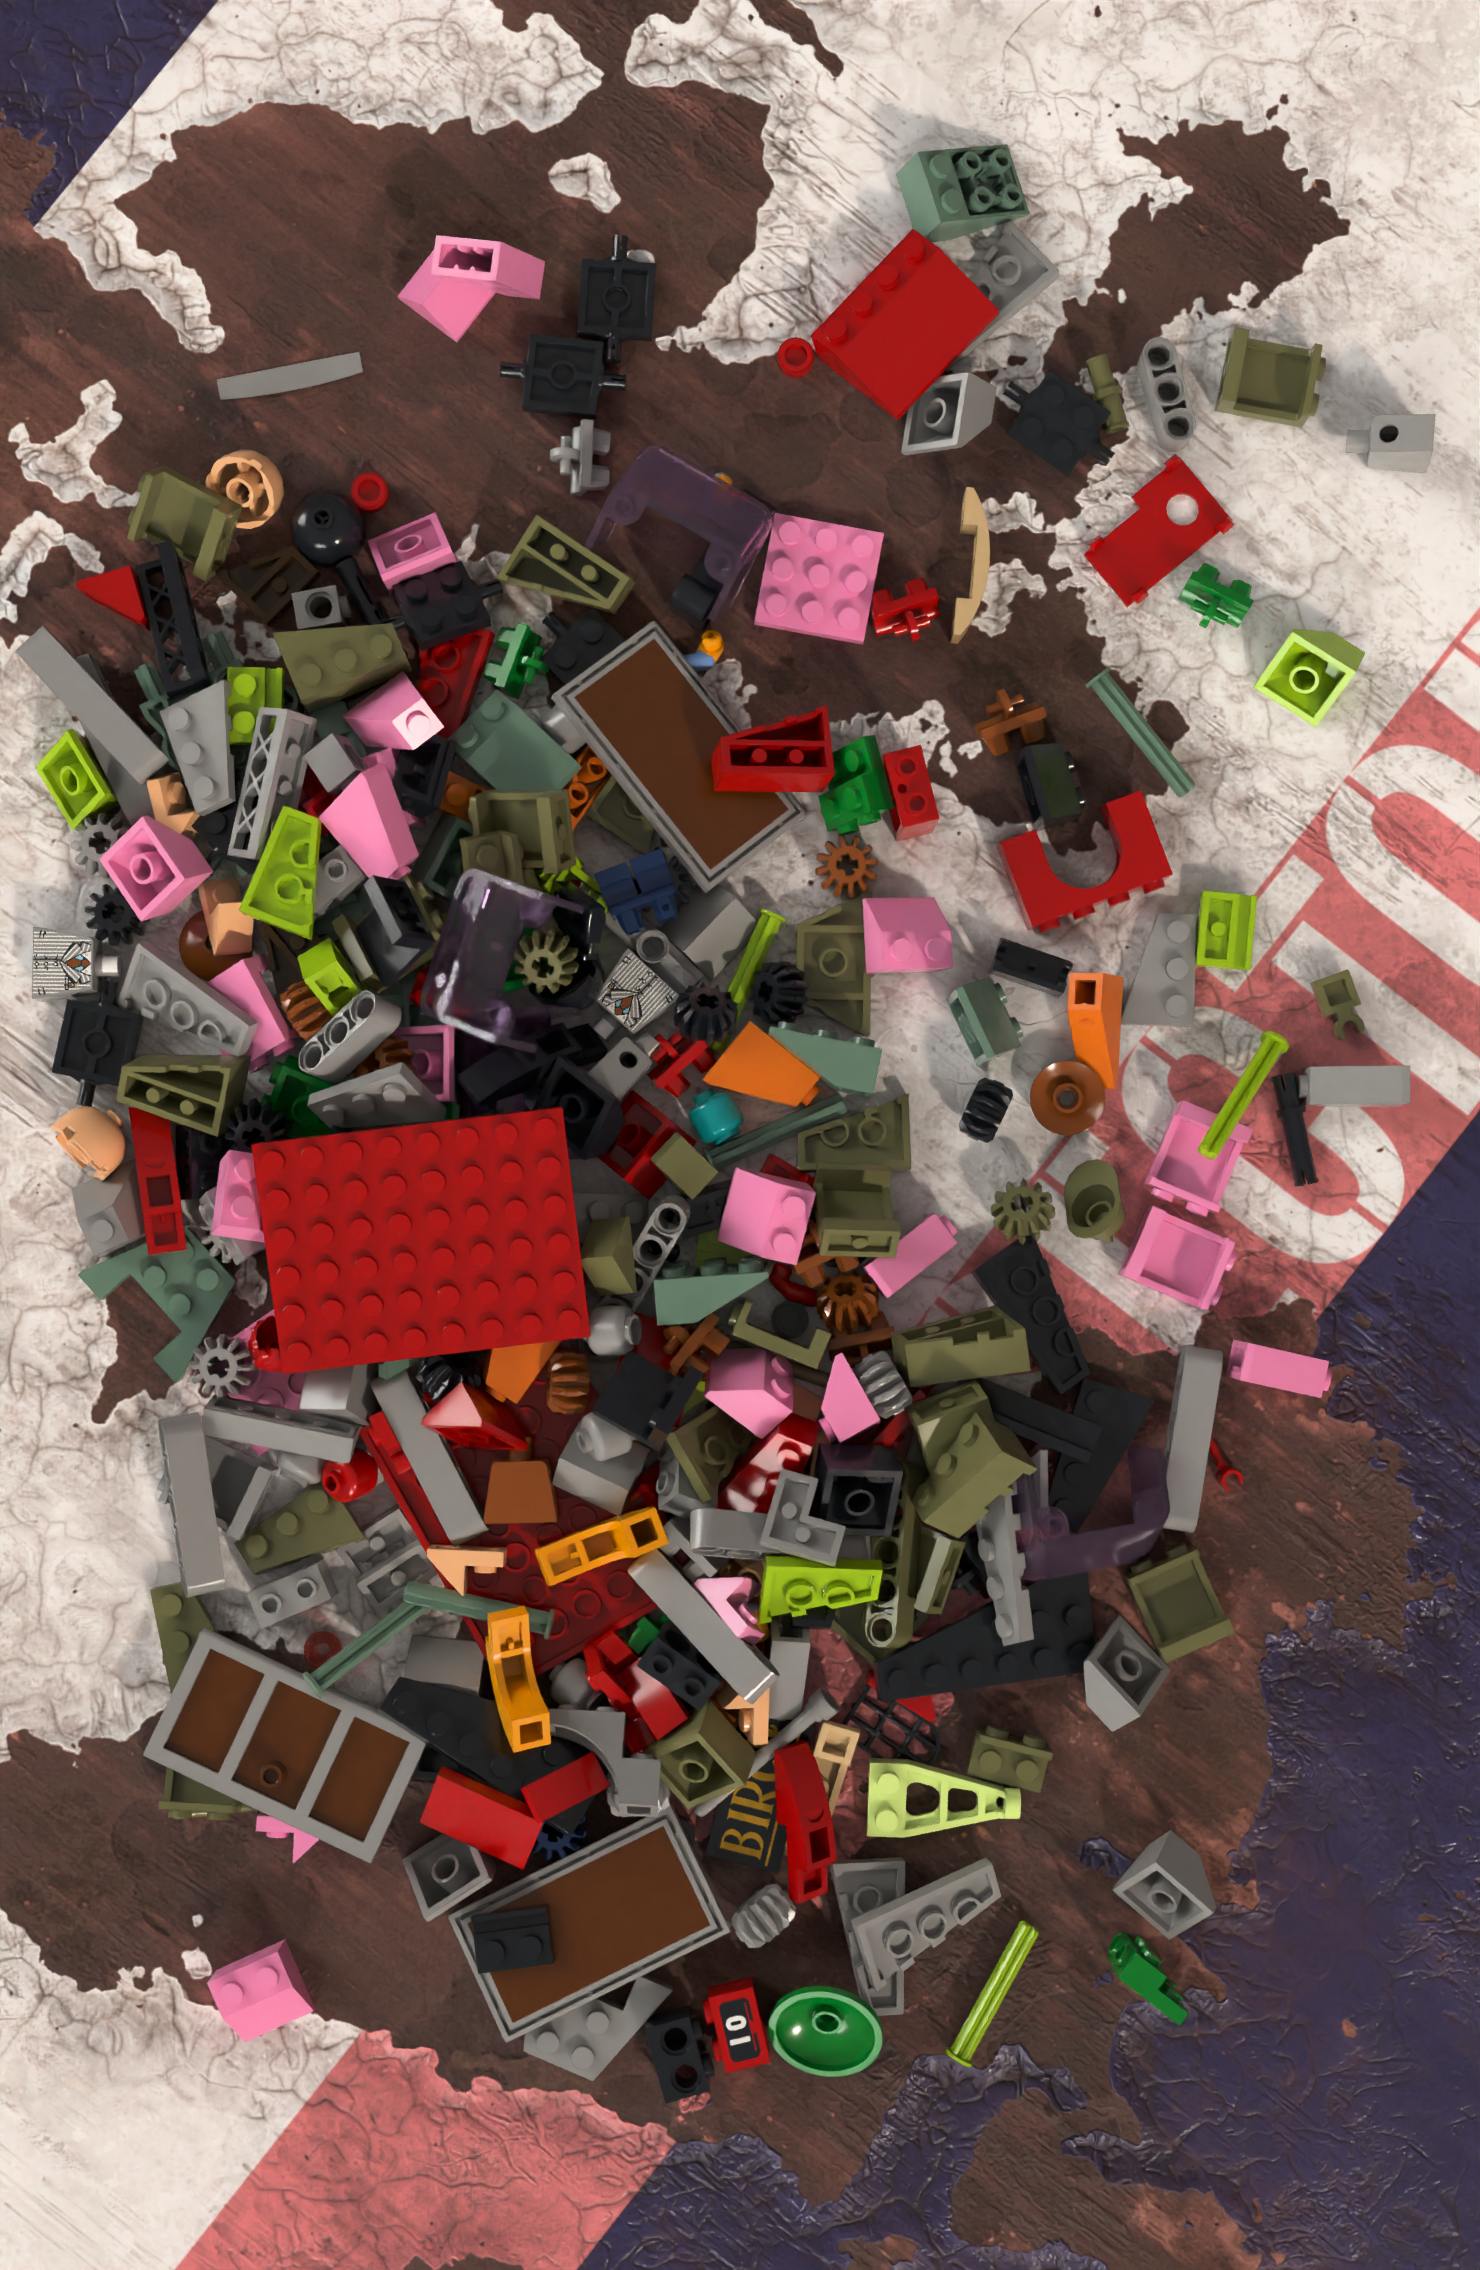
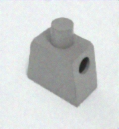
(1395, 442)

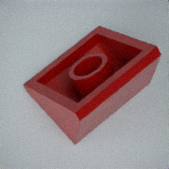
(475, 1421)

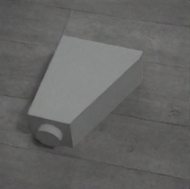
(1355, 1086)
(789, 1653)

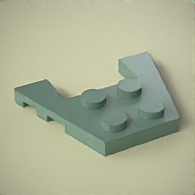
(184, 1285)

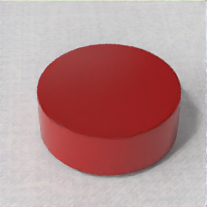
(795, 357)
(370, 492)

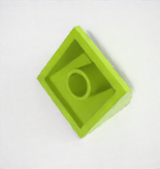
(76, 779)

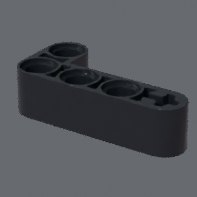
(699, 591)

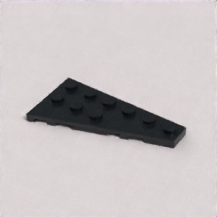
(973, 1655)
(473, 1737)

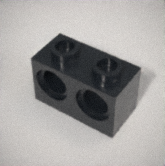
(680, 1666)
(670, 2054)

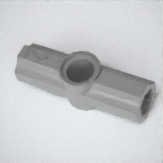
(670, 965)

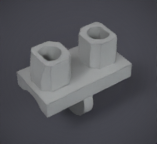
(576, 458)
(678, 1536)

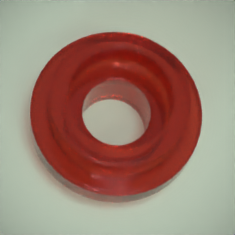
(310, 1647)

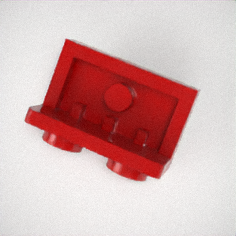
(605, 1661)

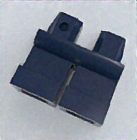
(655, 888)

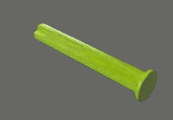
(751, 962)
(1243, 1093)
(993, 1993)

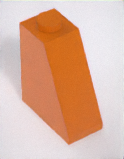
(763, 1070)
(513, 1368)

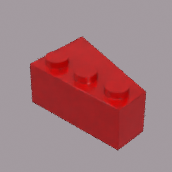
(777, 757)
(755, 1475)

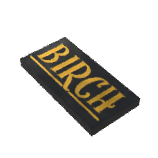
(746, 1820)

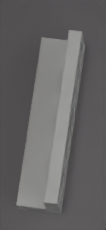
(277, 784)

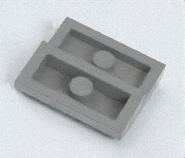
(387, 1559)

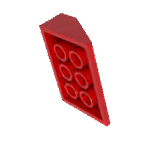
(903, 325)

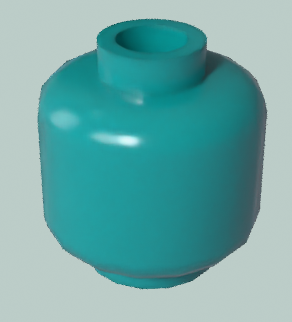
(715, 1117)

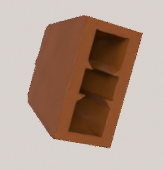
(521, 1490)

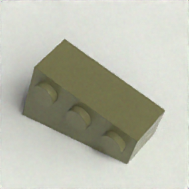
(961, 1348)

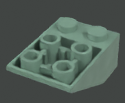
(961, 191)
(839, 1064)
(693, 1292)

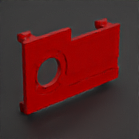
(1151, 544)

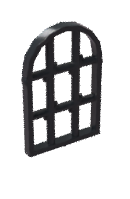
(887, 1715)

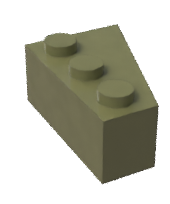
(564, 569)
(340, 661)
(186, 1088)
(971, 1475)

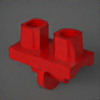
(906, 613)
(674, 1057)

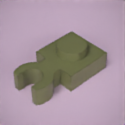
(1336, 997)

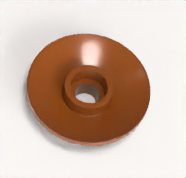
(197, 955)
(1087, 1097)

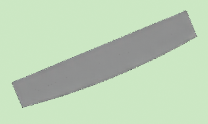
(290, 377)

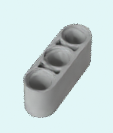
(1168, 377)
(349, 1037)

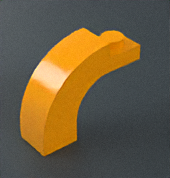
(601, 1543)
(514, 1681)

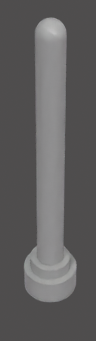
(820, 1707)

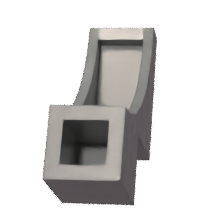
(604, 1733)

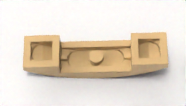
(972, 523)
(833, 1755)

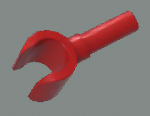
(1223, 1467)

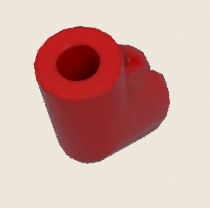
(790, 1290)

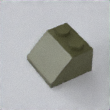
(703, 1757)

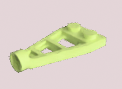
(888, 1792)

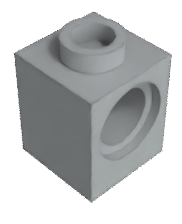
(307, 601)
(335, 763)

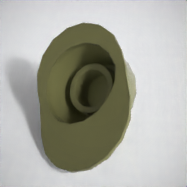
(1094, 1201)

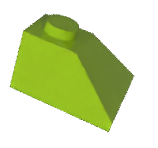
(1310, 672)

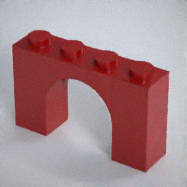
(1047, 899)

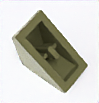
(683, 1166)
(609, 1256)

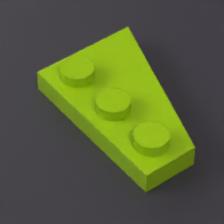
(286, 875)
(802, 1584)

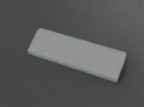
(280, 1429)

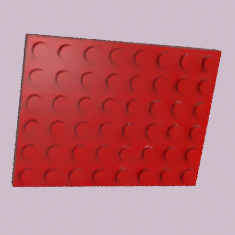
(421, 1239)
(583, 1604)

